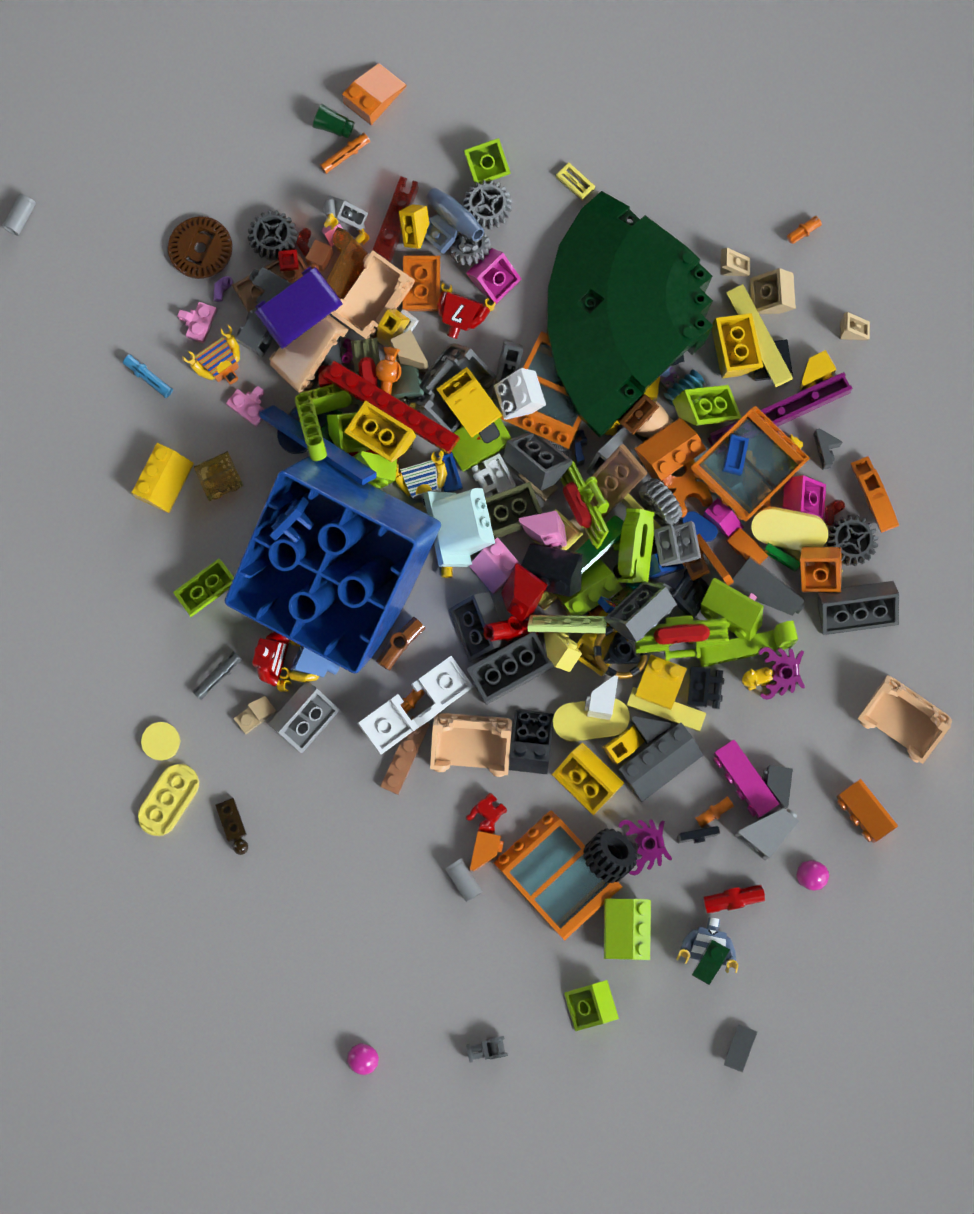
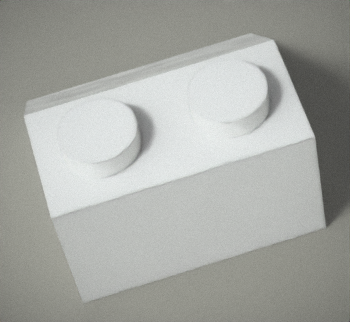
(602, 700)

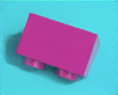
(494, 275)
(805, 496)

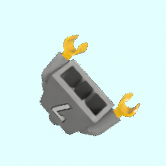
(340, 210)

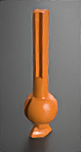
(388, 369)

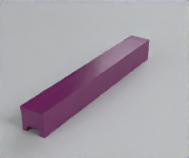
(799, 403)

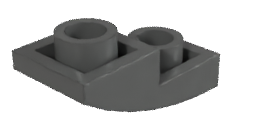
(740, 1048)

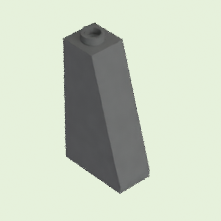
(766, 587)

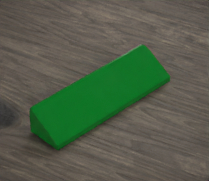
(589, 551)

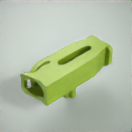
(635, 546)

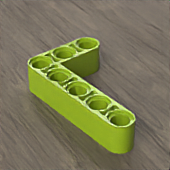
(316, 402)
(782, 636)

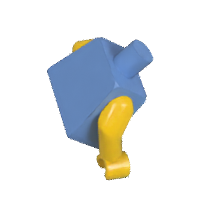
(309, 666)

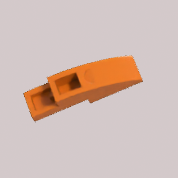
(875, 494)

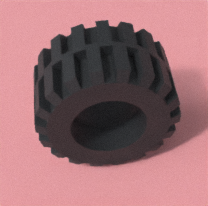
(610, 855)

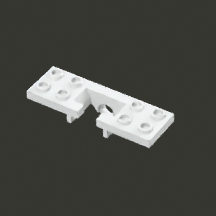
(391, 723)

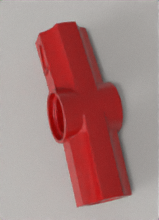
(507, 629)
(734, 898)

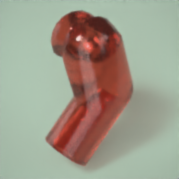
(303, 239)
(832, 509)

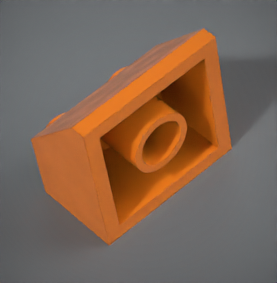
(821, 569)

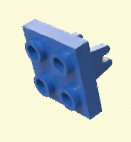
(285, 520)

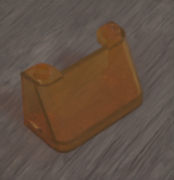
(349, 263)

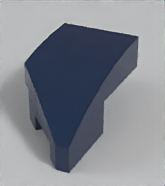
(581, 440)

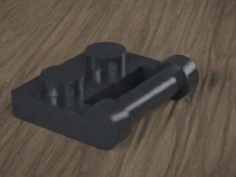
(692, 600)

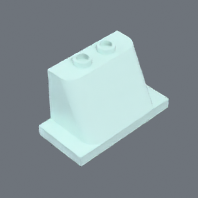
(463, 525)

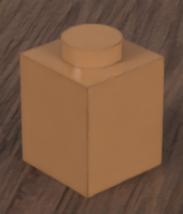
(319, 255)

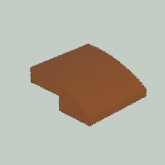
(638, 413)

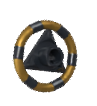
(618, 653)

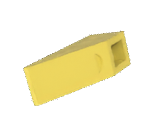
(561, 650)

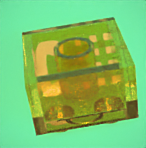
(218, 476)

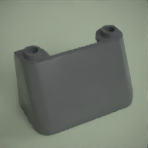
(446, 366)

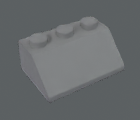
(304, 716)

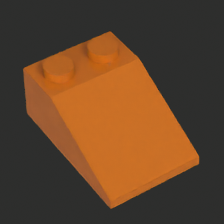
(373, 93)

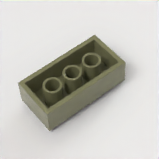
(509, 506)

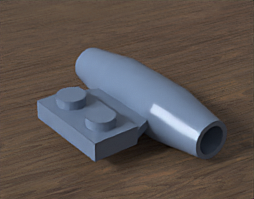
(450, 219)

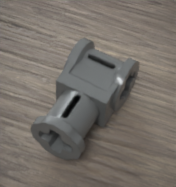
(488, 1049)

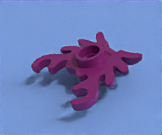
(784, 671)
(649, 843)

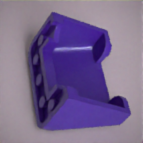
(298, 307)

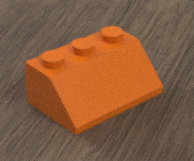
(670, 449)
(866, 811)

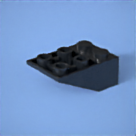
(531, 742)

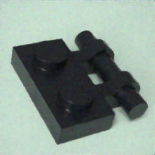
(699, 687)

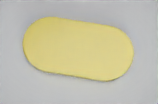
(789, 528)
(574, 725)
(168, 799)

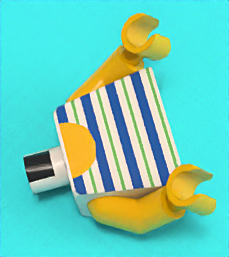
(422, 477)

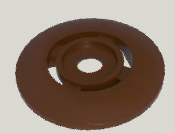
(187, 236)

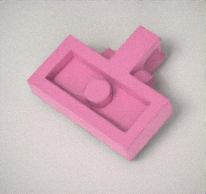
(198, 321)
(247, 405)

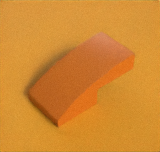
(746, 546)

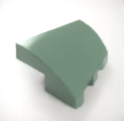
(407, 384)

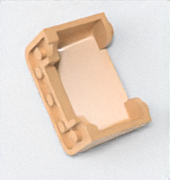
(374, 292)
(305, 354)
(906, 718)
(471, 742)

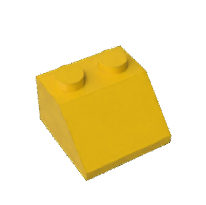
(660, 682)

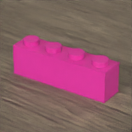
(745, 778)

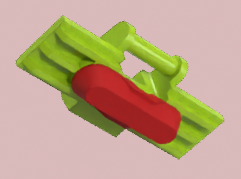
(579, 496)
(683, 629)

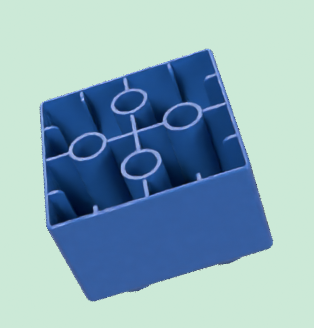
(344, 575)

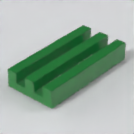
(782, 557)

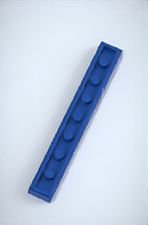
(335, 455)

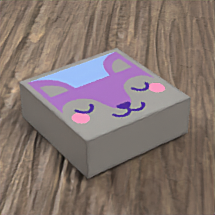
(669, 378)

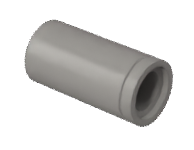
(19, 214)
(464, 880)

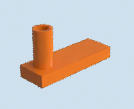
(706, 550)

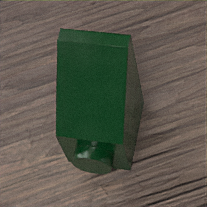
(710, 962)

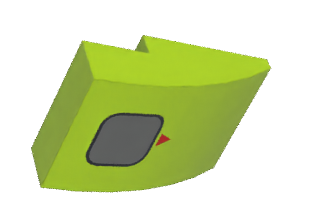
(484, 445)

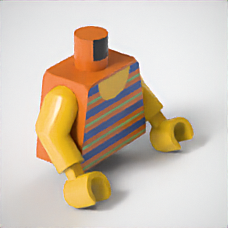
(218, 359)

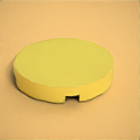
(160, 741)

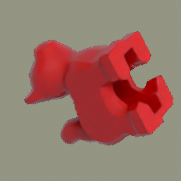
(489, 812)

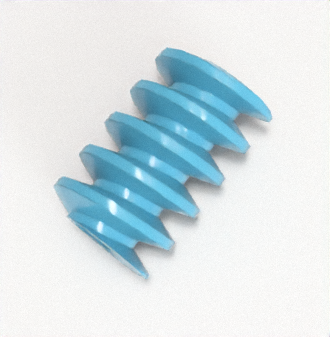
(690, 381)

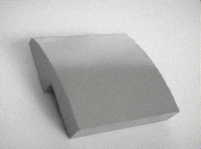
(677, 544)

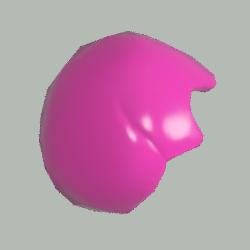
(812, 875)
(362, 1059)

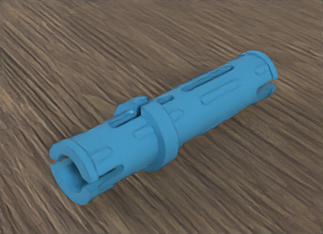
(141, 370)

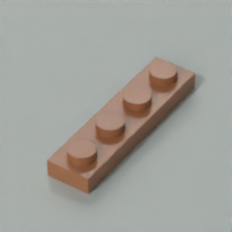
(404, 759)

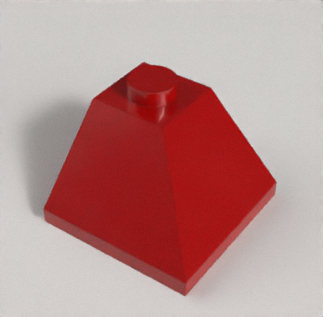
(522, 592)

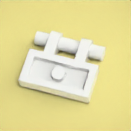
(499, 474)

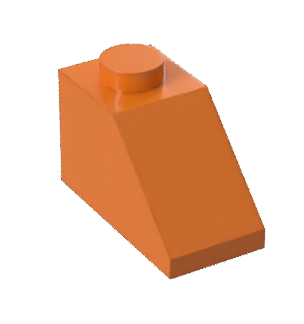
(485, 849)

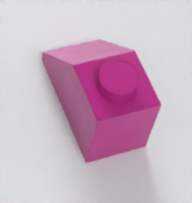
(722, 518)

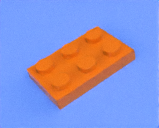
(426, 288)

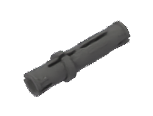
(217, 675)

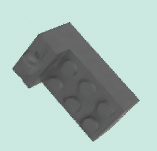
(254, 334)

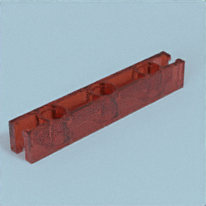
(391, 223)

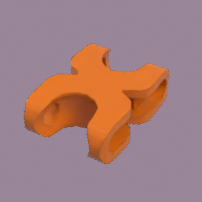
(688, 486)

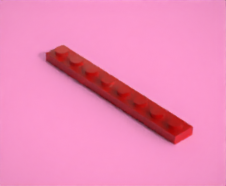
(392, 406)

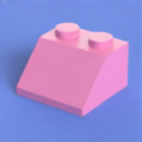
(545, 529)
(494, 565)

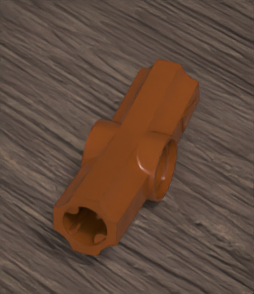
(391, 652)

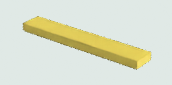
(769, 353)

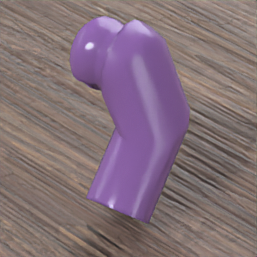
(220, 286)

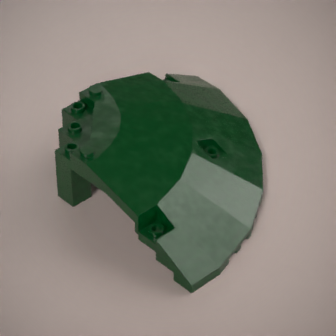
(643, 311)

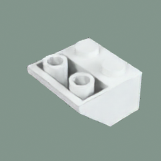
(519, 394)

